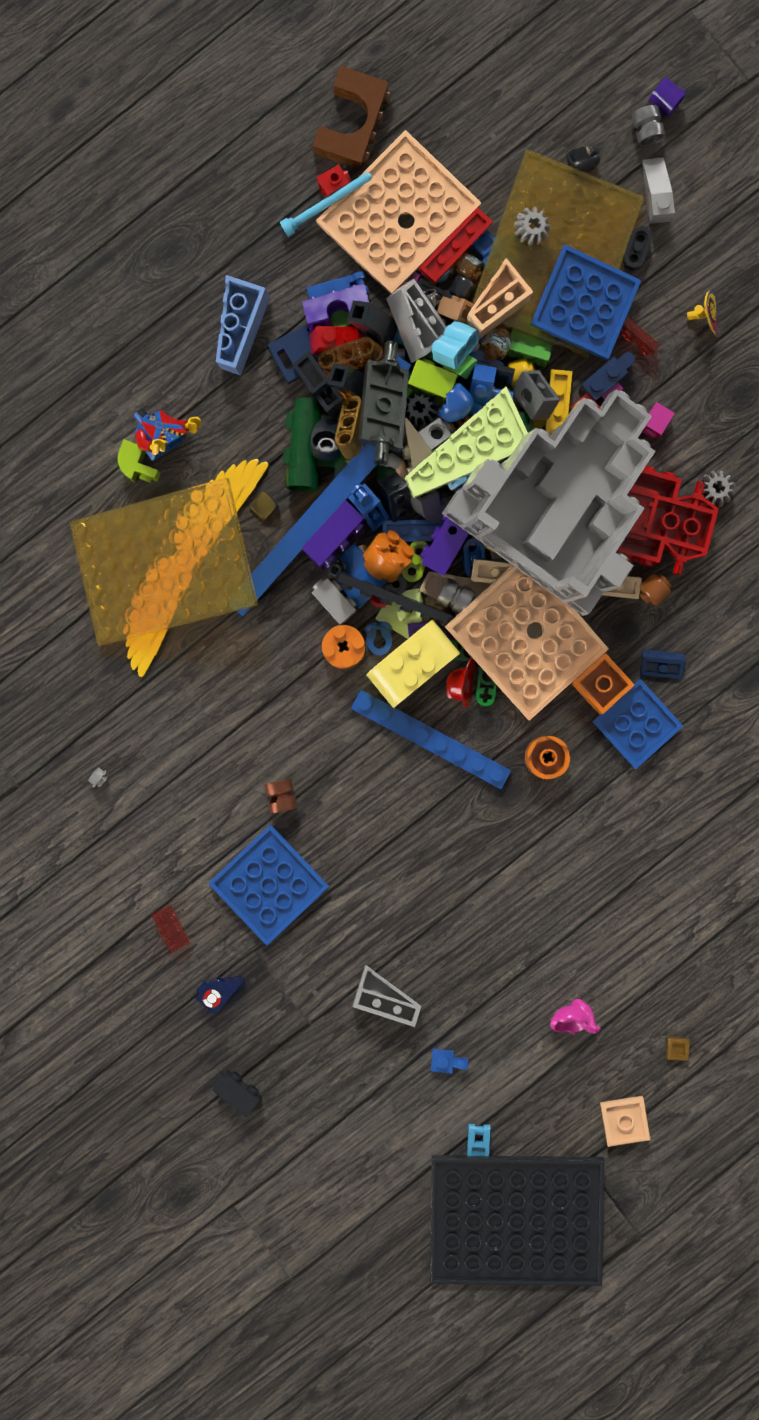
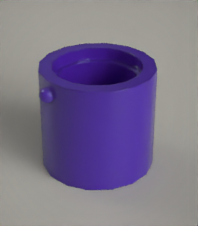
(667, 97)

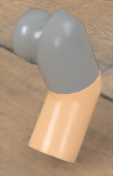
(398, 464)

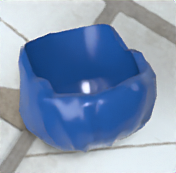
(458, 404)

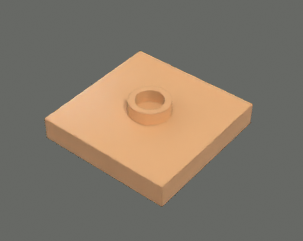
(625, 1121)

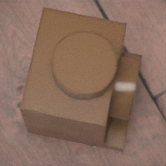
(455, 308)

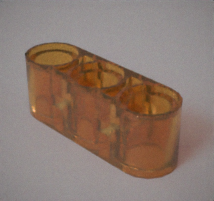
(359, 350)

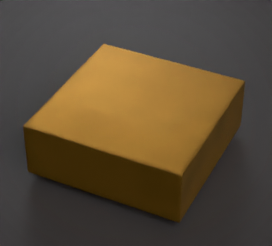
(677, 1048)

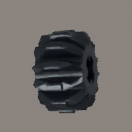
(428, 406)

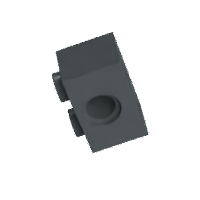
(535, 395)

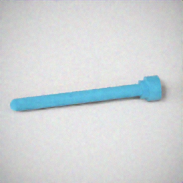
(290, 225)

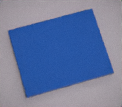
(355, 563)

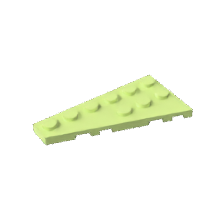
(486, 435)

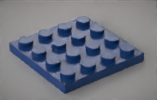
(585, 302)
(268, 884)

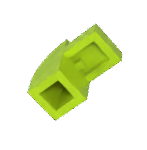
(130, 463)

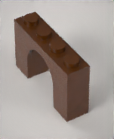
(353, 147)

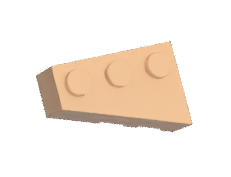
(500, 300)

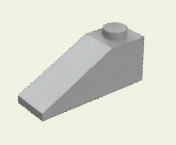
(658, 191)

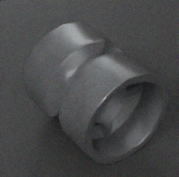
(648, 125)
(456, 597)

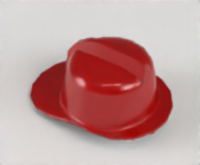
(460, 683)

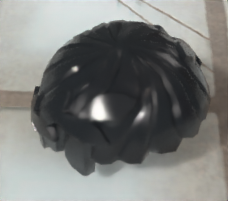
(583, 158)

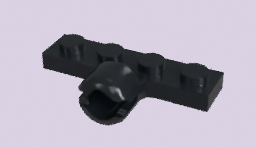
(460, 287)

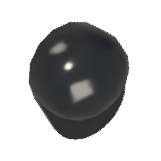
(323, 440)

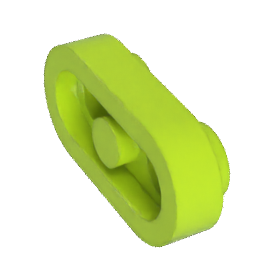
(415, 563)

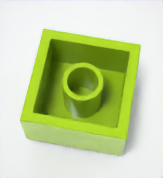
(432, 380)

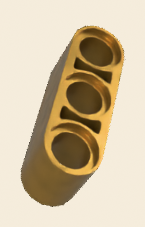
(348, 427)

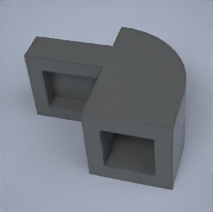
(431, 504)

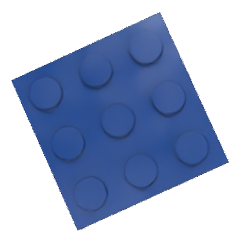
(637, 724)

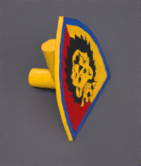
(709, 312)

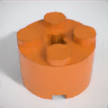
(387, 556)
(339, 635)
(558, 753)

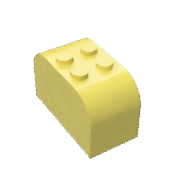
(412, 663)

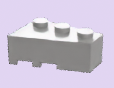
(415, 319)
(384, 999)

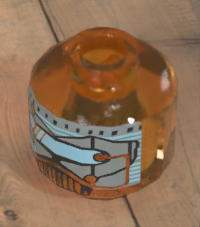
(468, 267)
(496, 344)

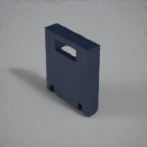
(295, 346)

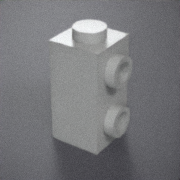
(333, 601)

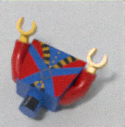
(161, 433)

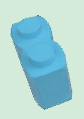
(455, 344)

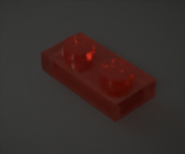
(634, 333)
(170, 928)

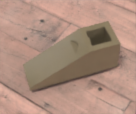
(415, 447)

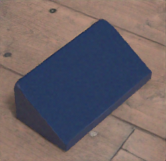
(662, 664)

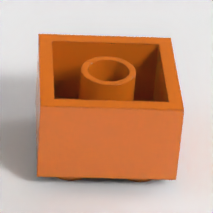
(602, 684)

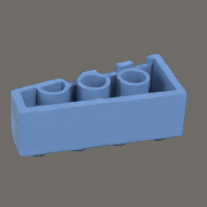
(240, 321)

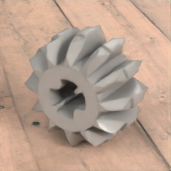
(528, 218)
(723, 485)

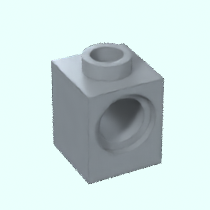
(438, 425)

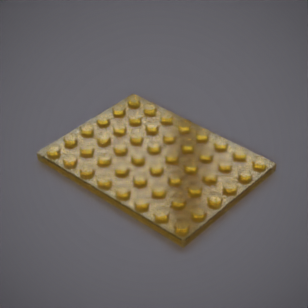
(582, 214)
(163, 562)

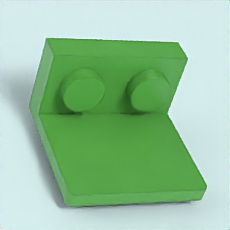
(529, 348)

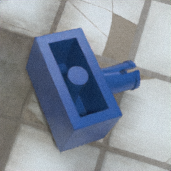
(482, 387)

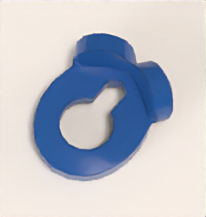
(385, 629)

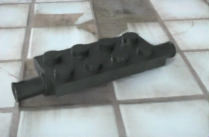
(384, 404)

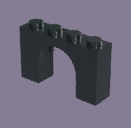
(373, 324)

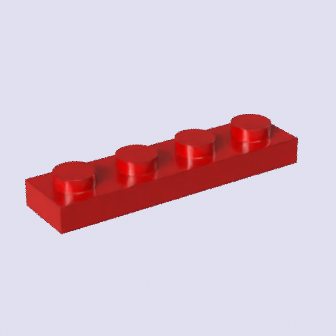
(455, 245)

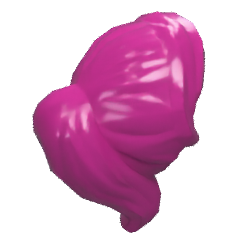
(574, 1018)

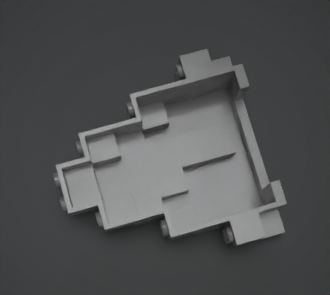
(563, 500)

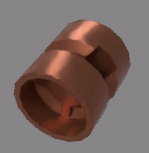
(280, 796)

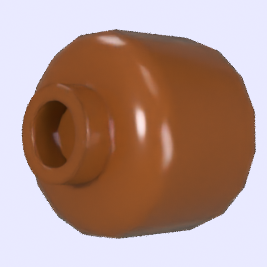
(655, 589)

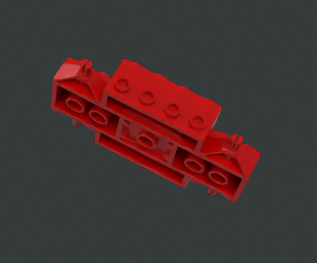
(667, 522)

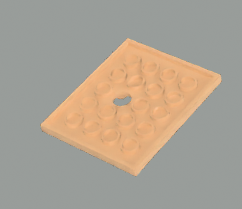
(402, 182)
(525, 667)

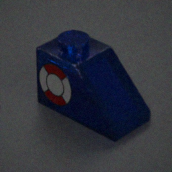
(217, 992)

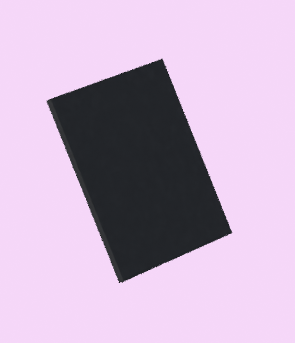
(516, 1220)

